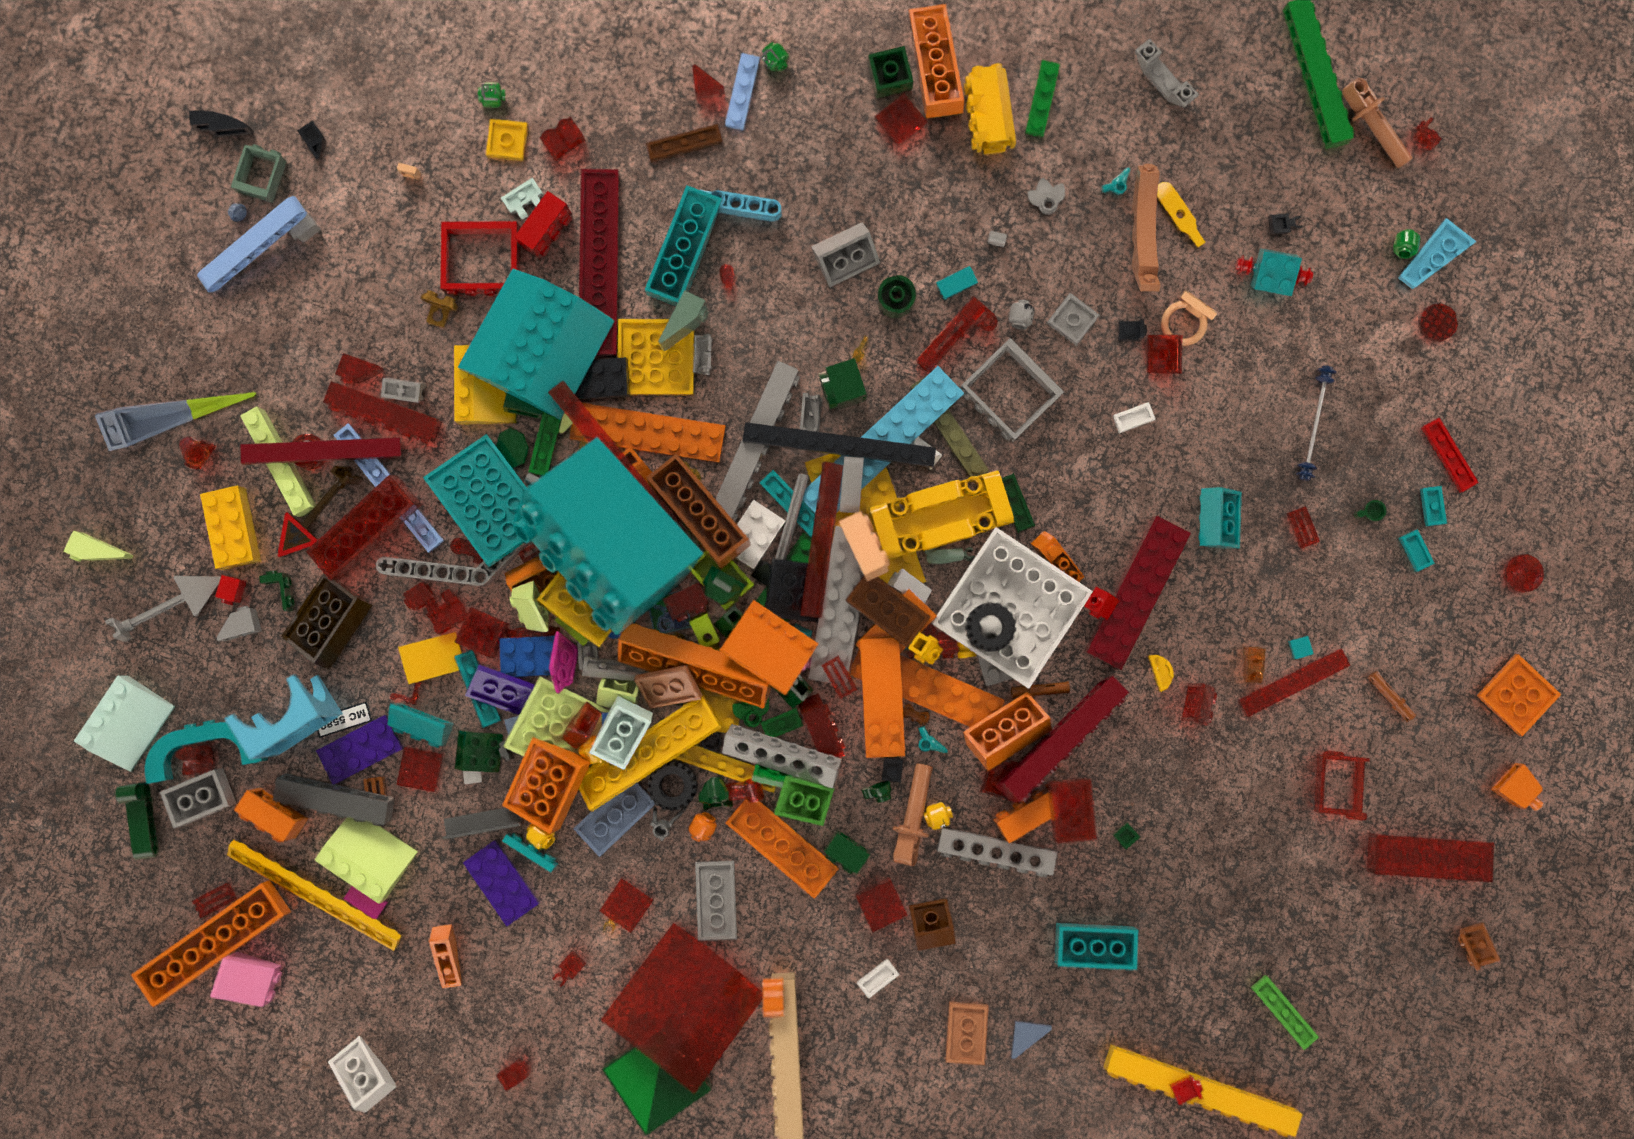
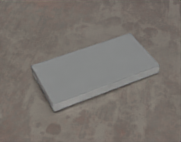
(716, 900)

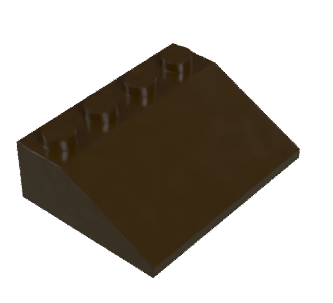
(326, 621)

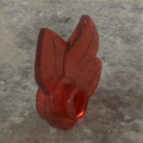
(194, 761)

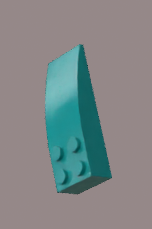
(683, 246)

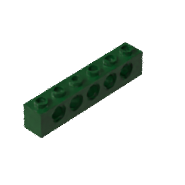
(800, 688)

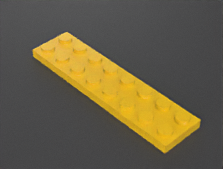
(656, 748)

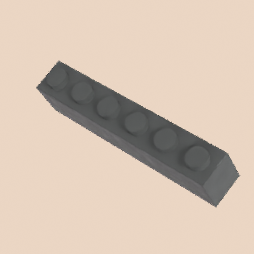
(333, 799)

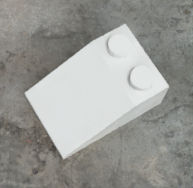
(361, 1075)

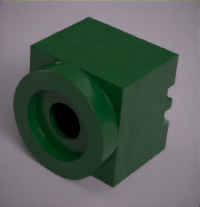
(842, 385)

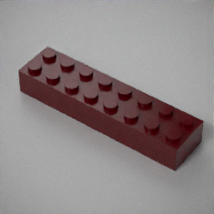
(1138, 592)
(1062, 739)

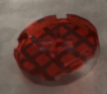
(1437, 322)

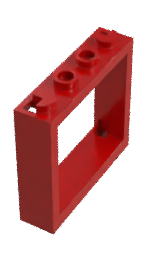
(475, 227)

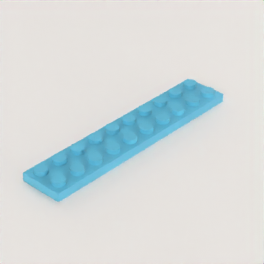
(901, 424)

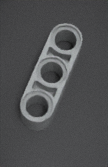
(851, 484)

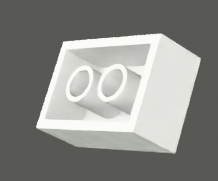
(762, 529)

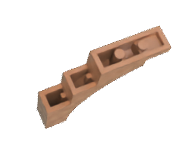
(1144, 204)

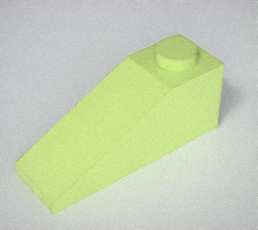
(89, 548)

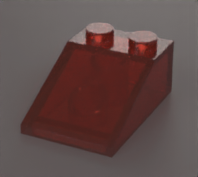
(1199, 704)

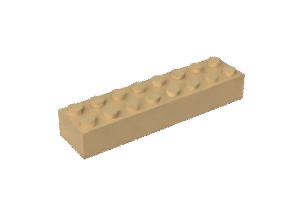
(786, 1065)

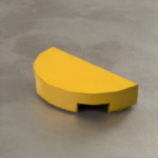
(1162, 671)

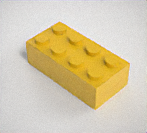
(230, 527)

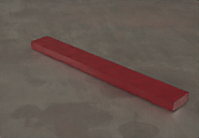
(320, 450)

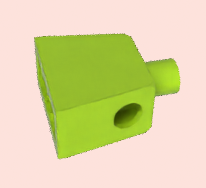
(703, 624)

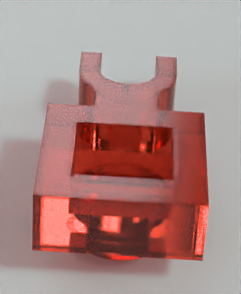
(570, 967)

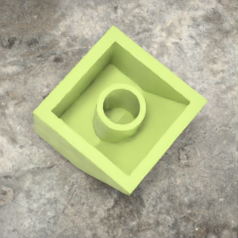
(530, 611)
(611, 688)

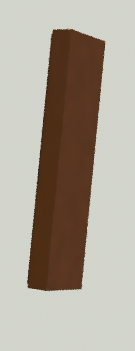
(684, 142)

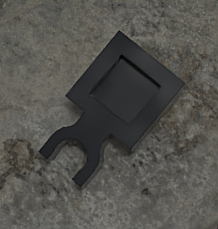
(1282, 224)

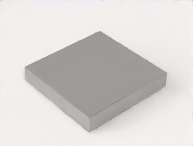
(1073, 319)

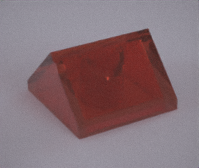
(1164, 353)

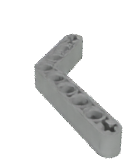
(453, 570)

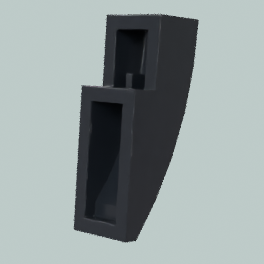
(217, 123)

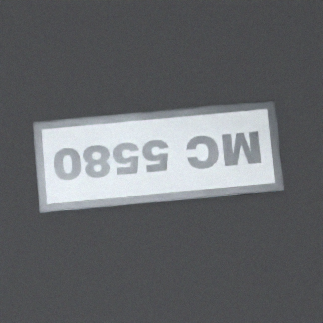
(351, 717)

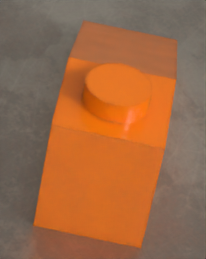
(445, 955)

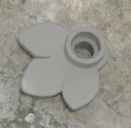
(1047, 194)

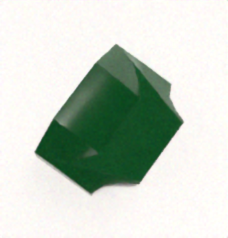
(722, 586)

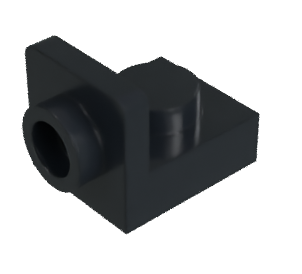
(1131, 330)
(892, 769)

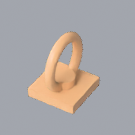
(1195, 307)

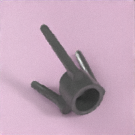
(663, 827)

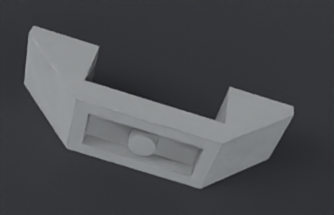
(1161, 77)

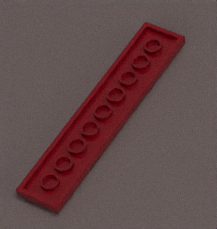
(600, 246)

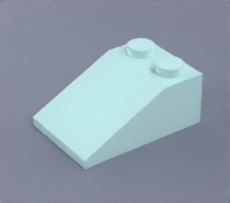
(621, 732)

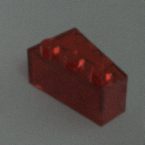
(820, 726)

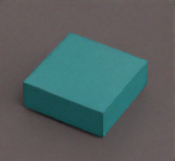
(1300, 647)

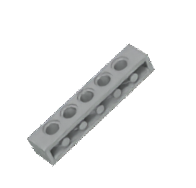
(781, 756)
(1046, 856)

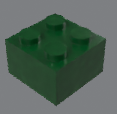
(890, 72)
(846, 852)

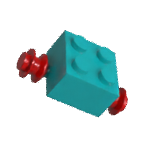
(1275, 271)

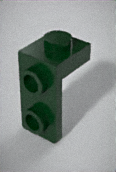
(285, 584)

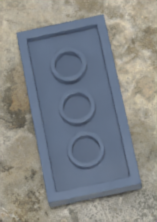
(613, 819)

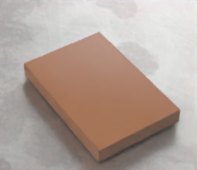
(668, 687)
(966, 1033)

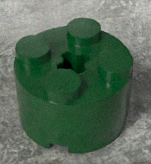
(891, 287)

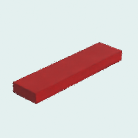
(1449, 455)

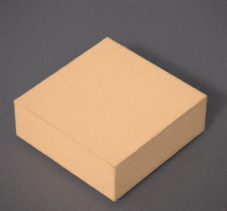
(409, 171)

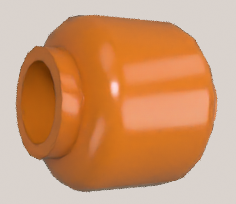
(702, 827)

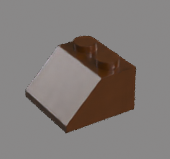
(932, 924)

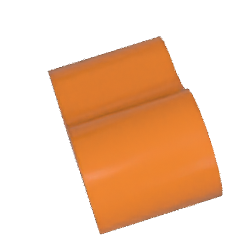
(773, 997)

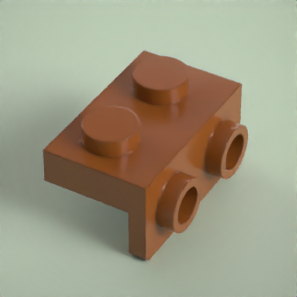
(1478, 945)

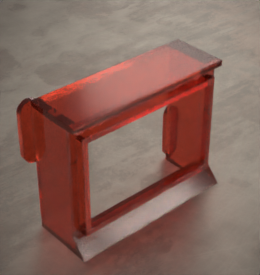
(1356, 813)

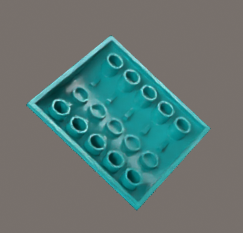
(536, 341)

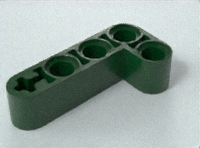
(140, 819)

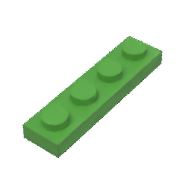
(1284, 1012)

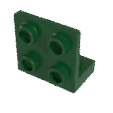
(478, 751)

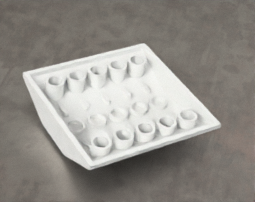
(1031, 588)

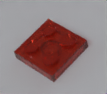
(901, 120)
(420, 769)
(626, 905)

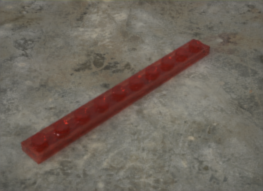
(591, 429)

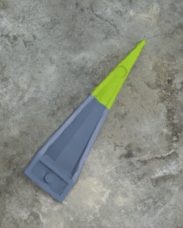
(136, 423)

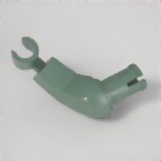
(943, 556)

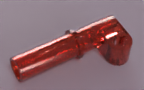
(968, 314)

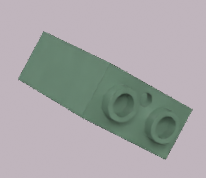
(243, 169)

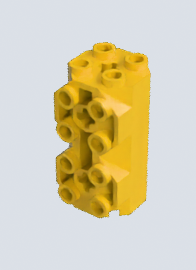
(989, 109)

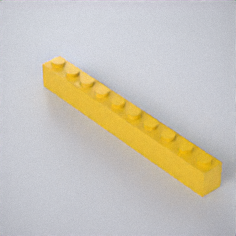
(1215, 1095)

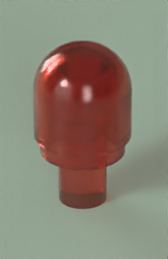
(727, 276)

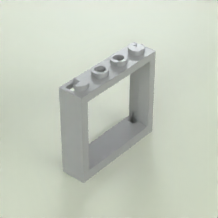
(1032, 368)

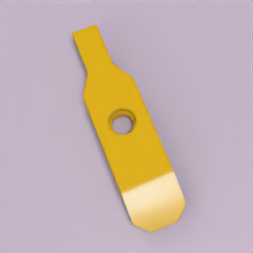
(1173, 204)

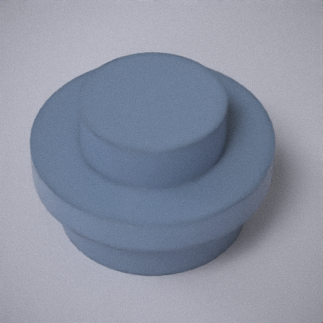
(237, 212)

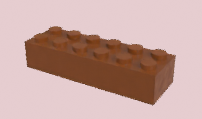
(698, 511)

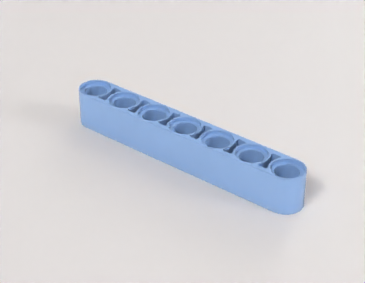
(252, 244)

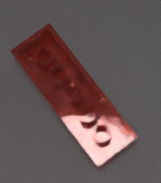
(364, 527)
(1430, 857)

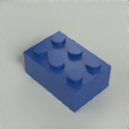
(526, 656)

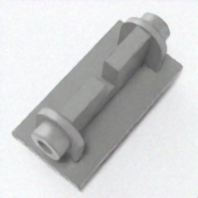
(702, 354)

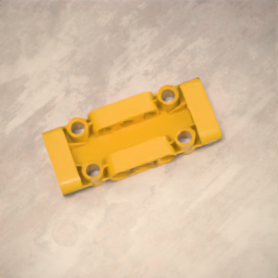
(941, 514)

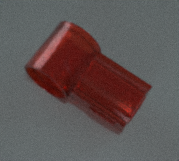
(745, 790)

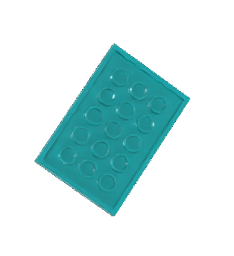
(481, 497)

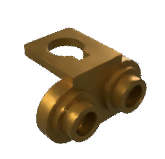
(445, 304)

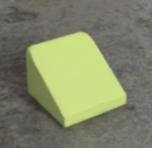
(565, 423)

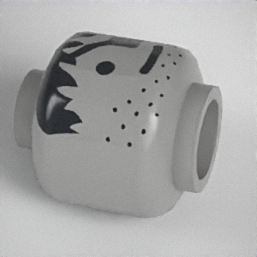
(1021, 314)

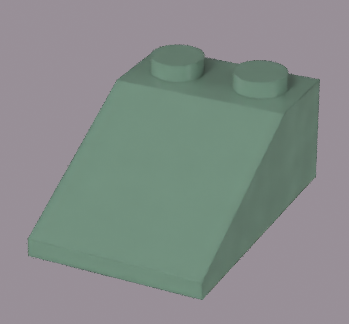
(685, 318)

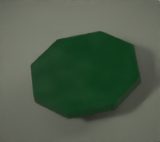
(513, 447)

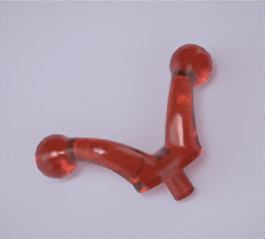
(393, 696)

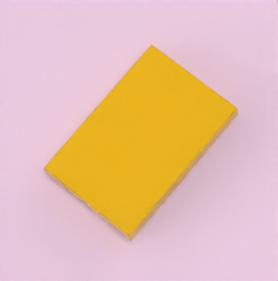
(429, 658)

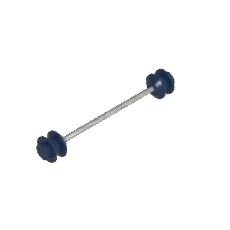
(1325, 378)

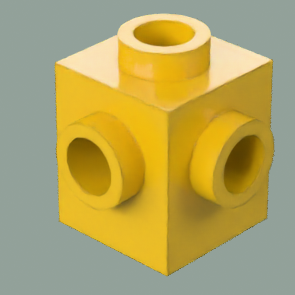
(925, 648)

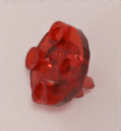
(1516, 567)

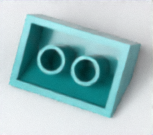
(1220, 518)
(419, 724)

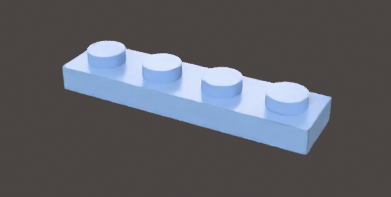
(742, 91)

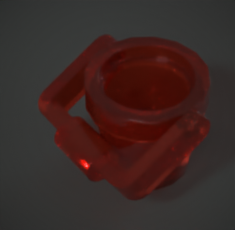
(195, 452)

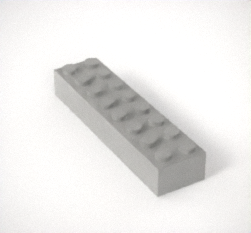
(839, 620)

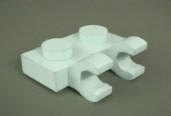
(522, 197)

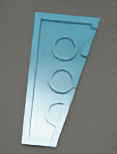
(1440, 249)

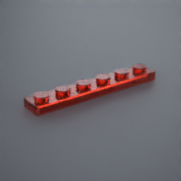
(1294, 682)

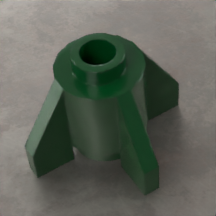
(714, 794)

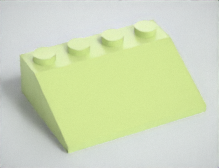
(366, 857)

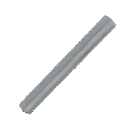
(792, 516)

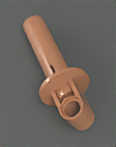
(1366, 106)
(910, 832)

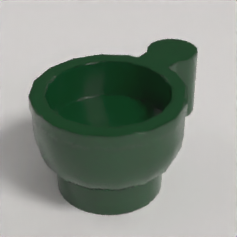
(1373, 511)
(880, 791)

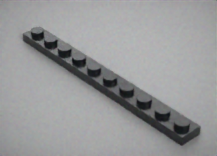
(839, 444)

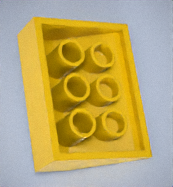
(475, 399)

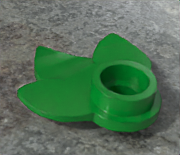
(744, 710)

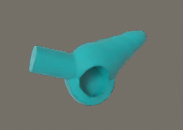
(1118, 184)
(929, 742)

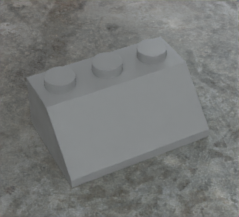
(846, 254)

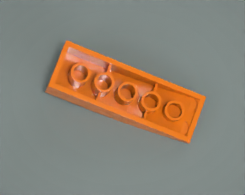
(936, 61)
(882, 697)

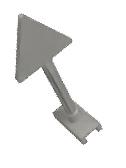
(194, 590)

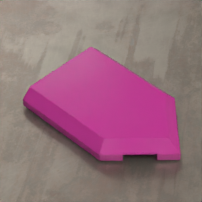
(562, 662)

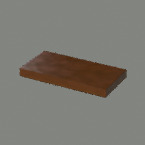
(888, 609)

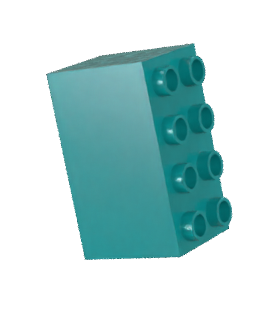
(605, 536)

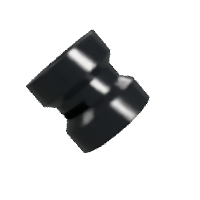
(712, 742)

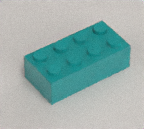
(1096, 946)

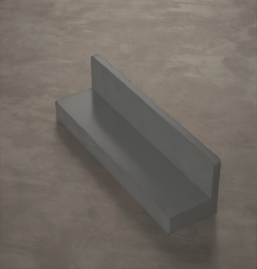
(481, 822)

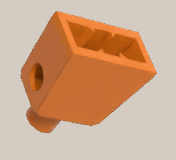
(1519, 788)

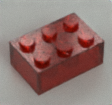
(1072, 810)

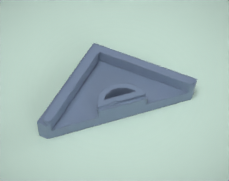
(1026, 1035)

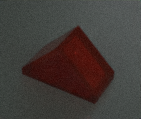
(706, 85)

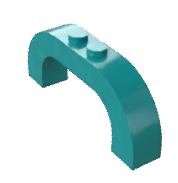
(160, 756)

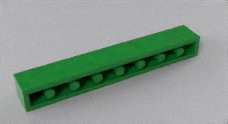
(1318, 73)

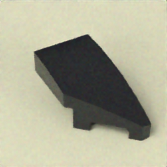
(313, 138)

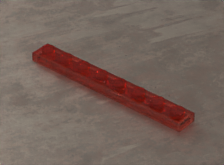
(821, 540)

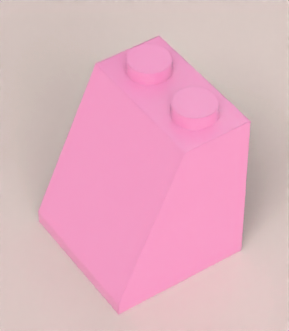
(246, 979)

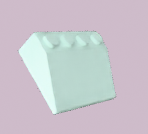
(124, 723)

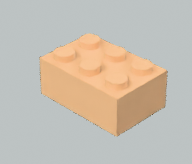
(865, 545)

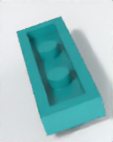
(516, 842)

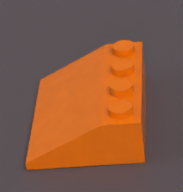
(769, 647)
(546, 785)

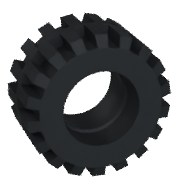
(1007, 622)
(666, 801)

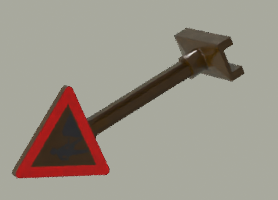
(296, 535)

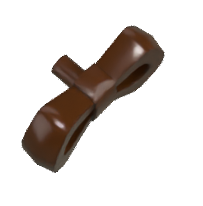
(921, 717)

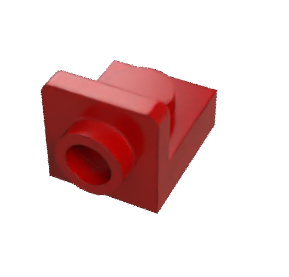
(1186, 1089)

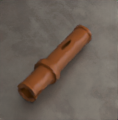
(1041, 689)
(1393, 698)

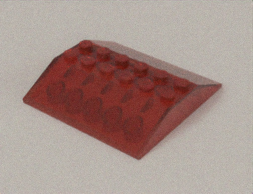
(683, 1007)

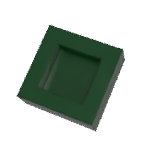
(1126, 835)

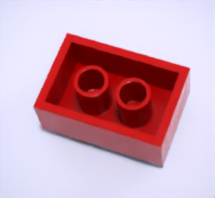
(544, 225)

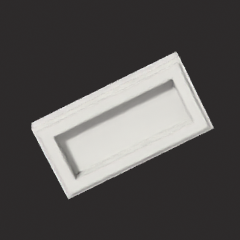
(1133, 417)
(878, 978)

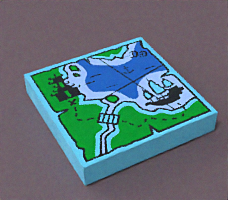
(662, 619)

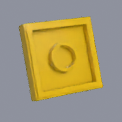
(507, 139)

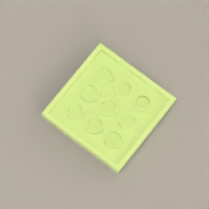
(547, 717)

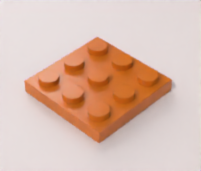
(1518, 695)

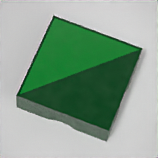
(648, 1090)

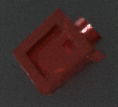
(1427, 136)

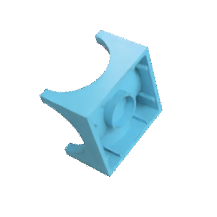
(304, 717)

